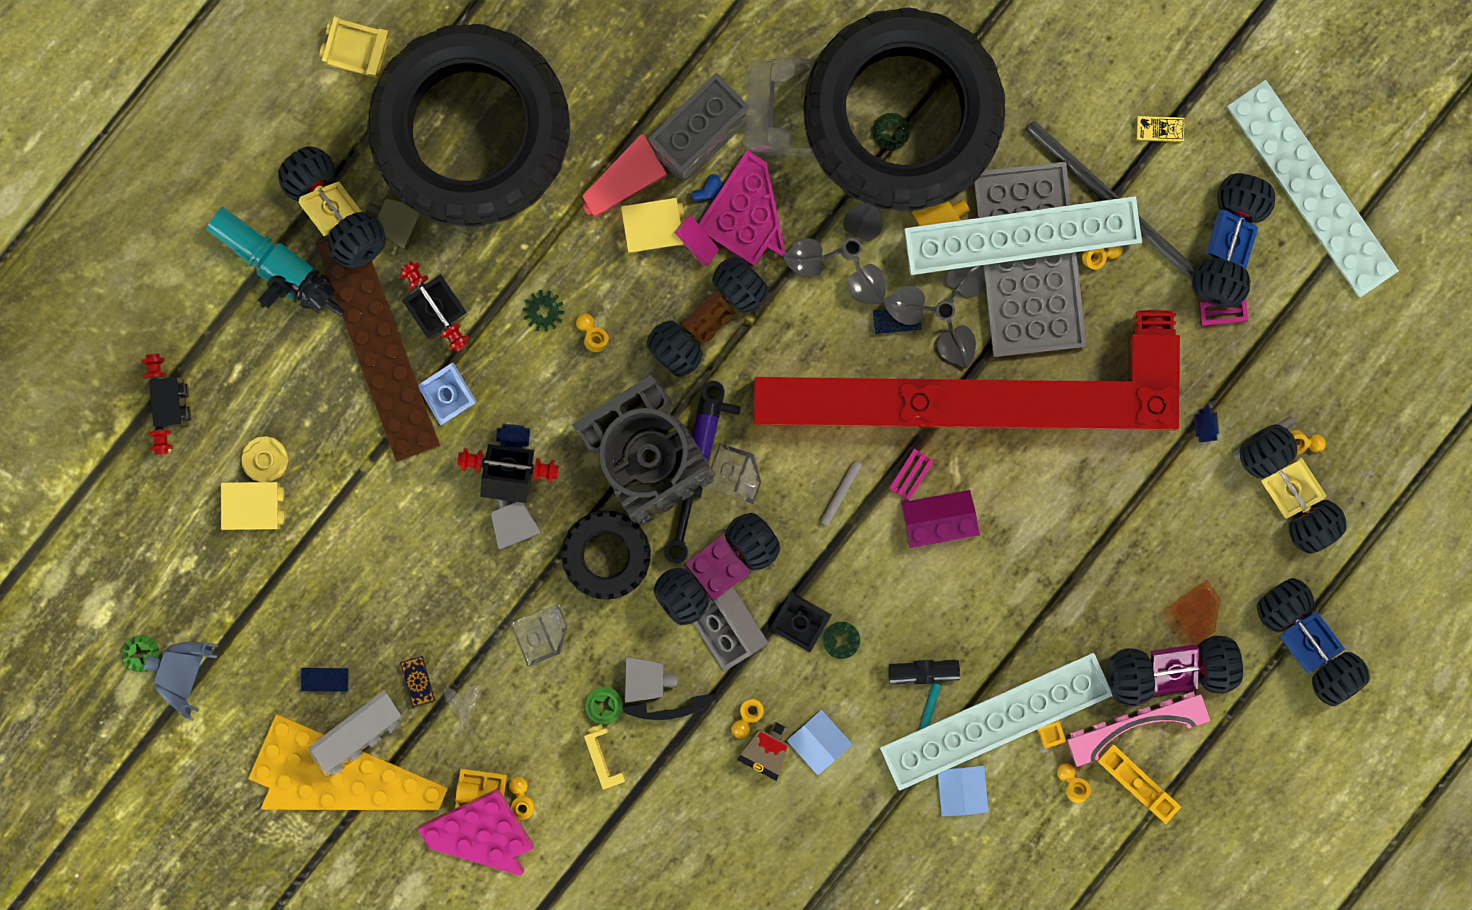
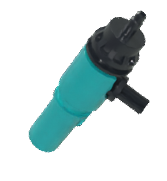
(276, 264)

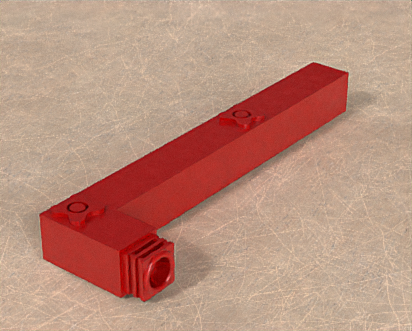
(1141, 404)

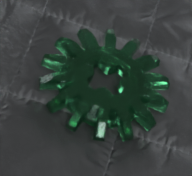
(539, 319)

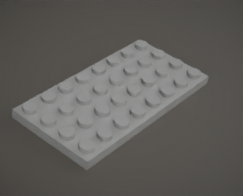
(1031, 300)

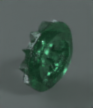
(885, 140)
(841, 651)

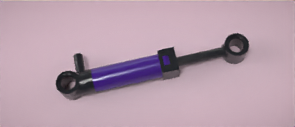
(703, 435)

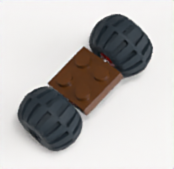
(739, 286)

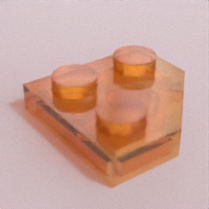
(1197, 612)

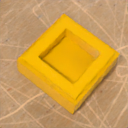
(1051, 735)

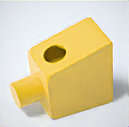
(940, 213)

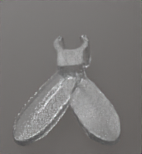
(464, 708)

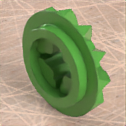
(130, 648)
(593, 708)

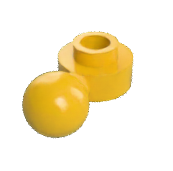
(1100, 256)
(585, 323)
(1315, 443)
(741, 728)
(1066, 772)
(518, 786)

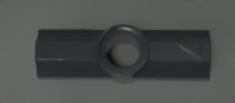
(924, 672)

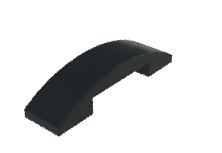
(640, 710)

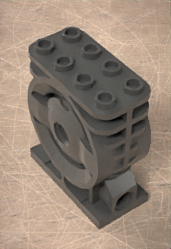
(699, 128)
(624, 423)

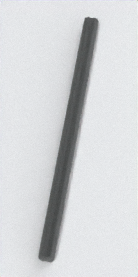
(1105, 193)

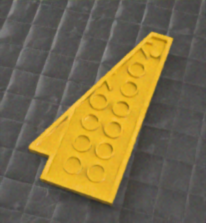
(363, 784)

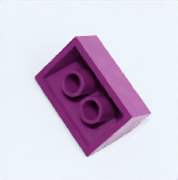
(940, 519)

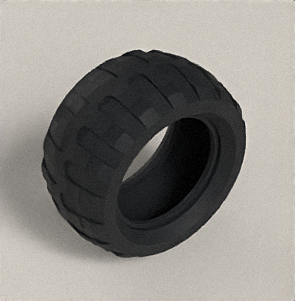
(920, 36)
(454, 51)

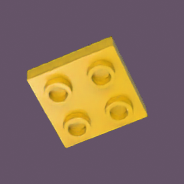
(476, 784)

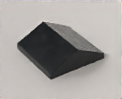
(800, 622)

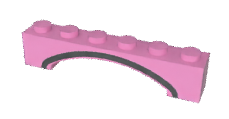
(1087, 745)

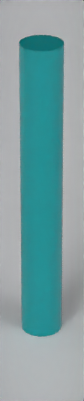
(930, 705)

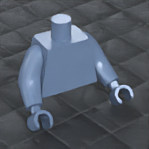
(177, 673)

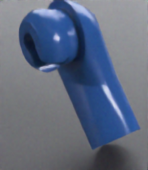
(710, 189)

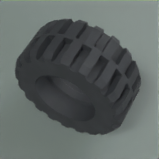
(605, 587)

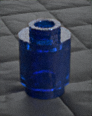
(1206, 425)
(513, 435)

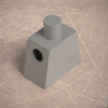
(513, 523)
(646, 679)

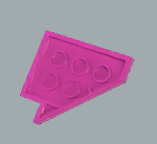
(745, 212)
(480, 832)

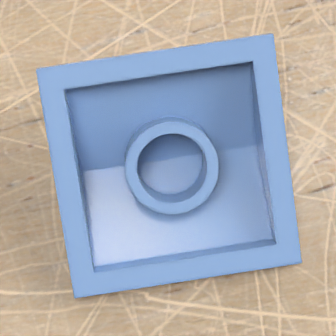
(447, 394)
(819, 742)
(963, 791)

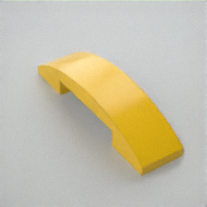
(1139, 784)

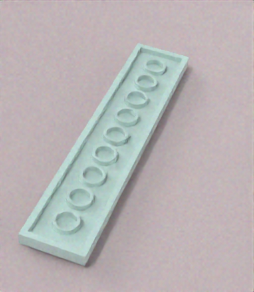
(1312, 188)
(1022, 235)
(996, 721)

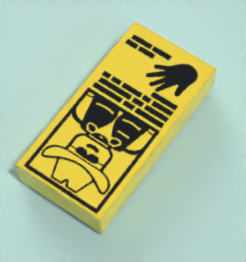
(1160, 129)

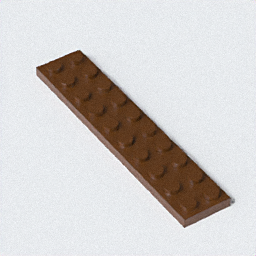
(381, 356)

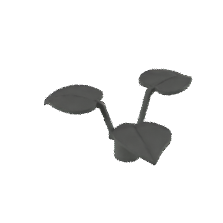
(864, 285)
(907, 308)

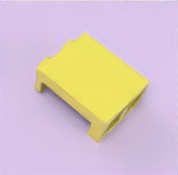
(354, 47)
(652, 225)
(251, 506)
(598, 759)

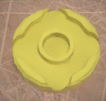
(264, 459)

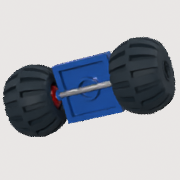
(1224, 277)
(1312, 642)

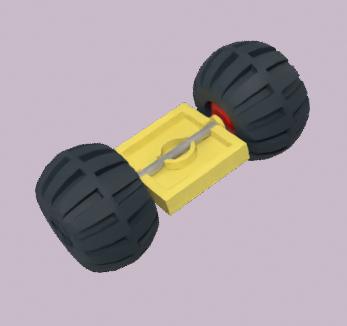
(353, 235)
(1293, 488)

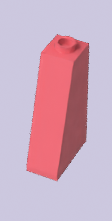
(626, 177)

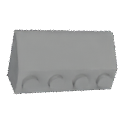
(730, 630)
(355, 734)

